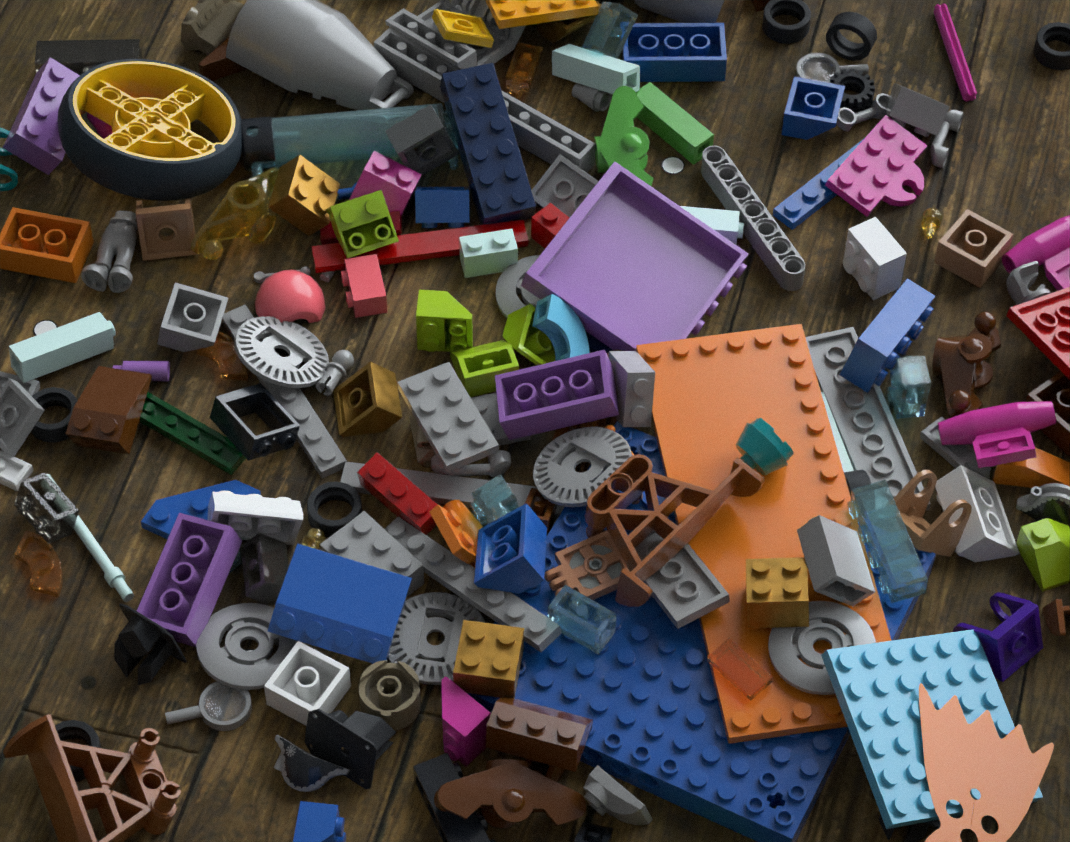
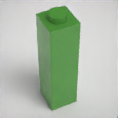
(673, 123)

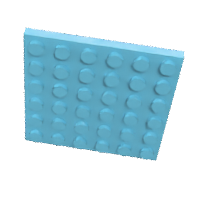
(881, 708)

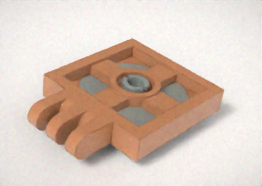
(588, 567)

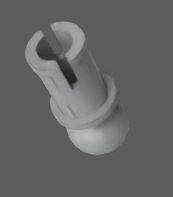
(336, 371)

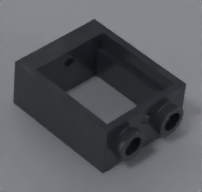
(249, 400)

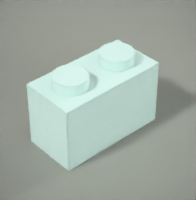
(487, 252)

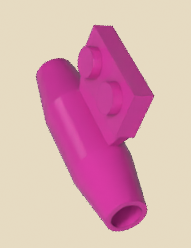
(1047, 246)
(999, 432)

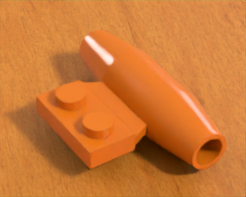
(458, 529)

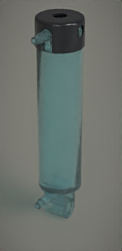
(326, 136)

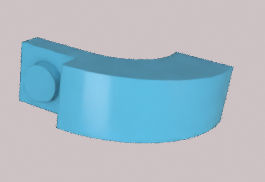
(561, 326)

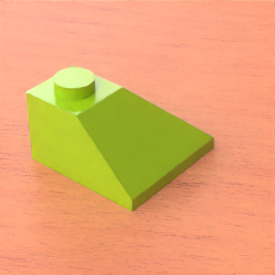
(528, 339)
(1046, 552)

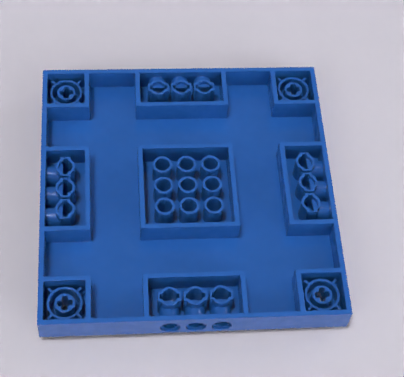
(660, 707)

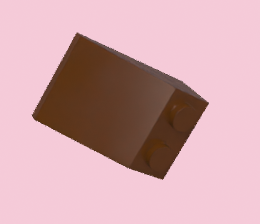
(109, 410)

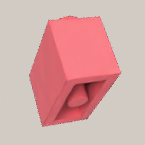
(365, 286)

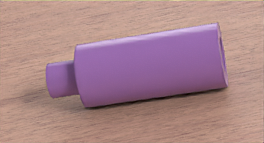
(158, 369)

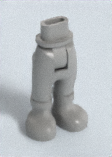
(117, 240)

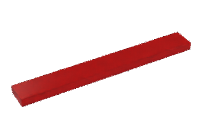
(415, 246)

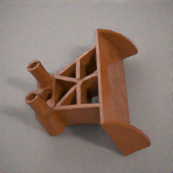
(634, 477)
(68, 806)

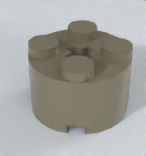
(390, 693)

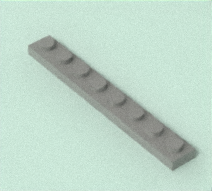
(312, 433)
(459, 578)

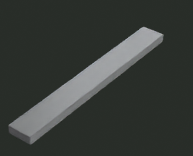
(440, 487)

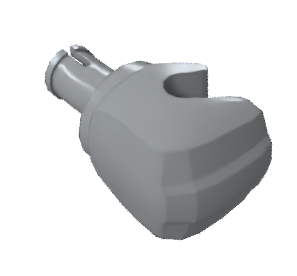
(1021, 279)

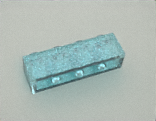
(888, 542)

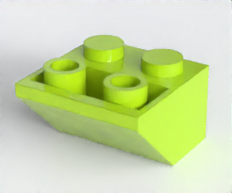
(362, 224)
(442, 322)
(481, 363)

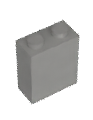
(633, 387)
(835, 560)

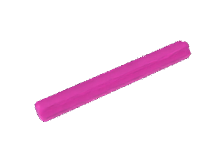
(955, 52)

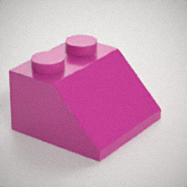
(389, 176)
(463, 723)

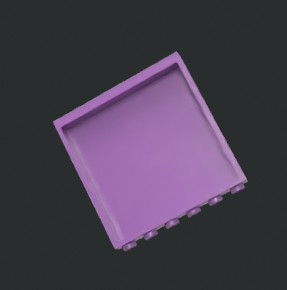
(636, 265)

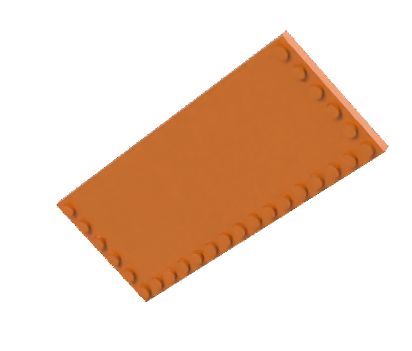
(699, 408)

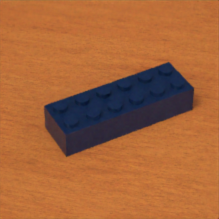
(487, 145)

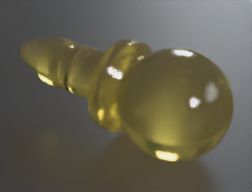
(931, 221)

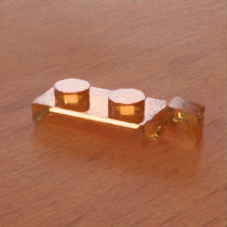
(522, 69)

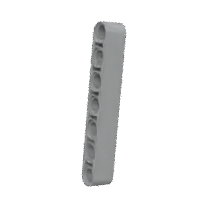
(759, 225)

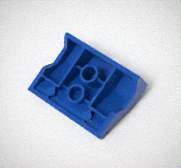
(339, 604)

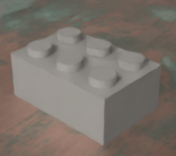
(371, 544)

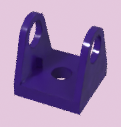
(1014, 639)

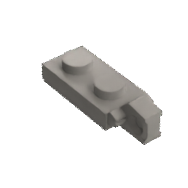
(954, 454)

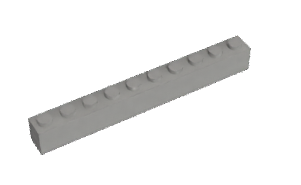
(531, 128)

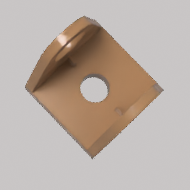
(153, 219)
(940, 535)

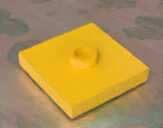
(462, 28)

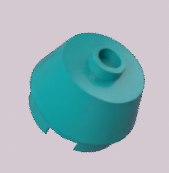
(763, 448)

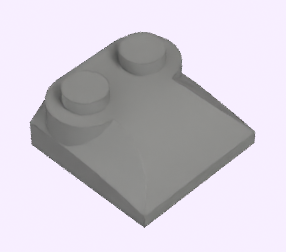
(610, 797)

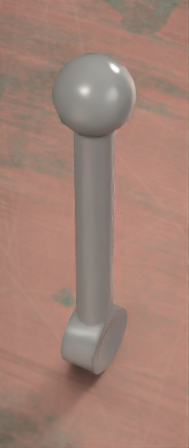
(260, 277)

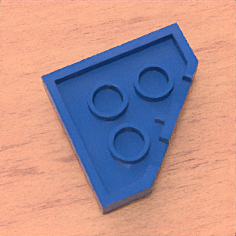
(195, 503)

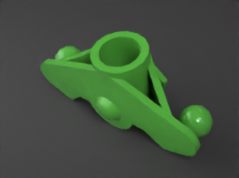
(620, 138)

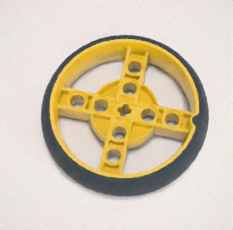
(151, 138)

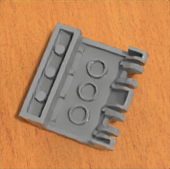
(463, 55)

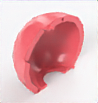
(290, 297)

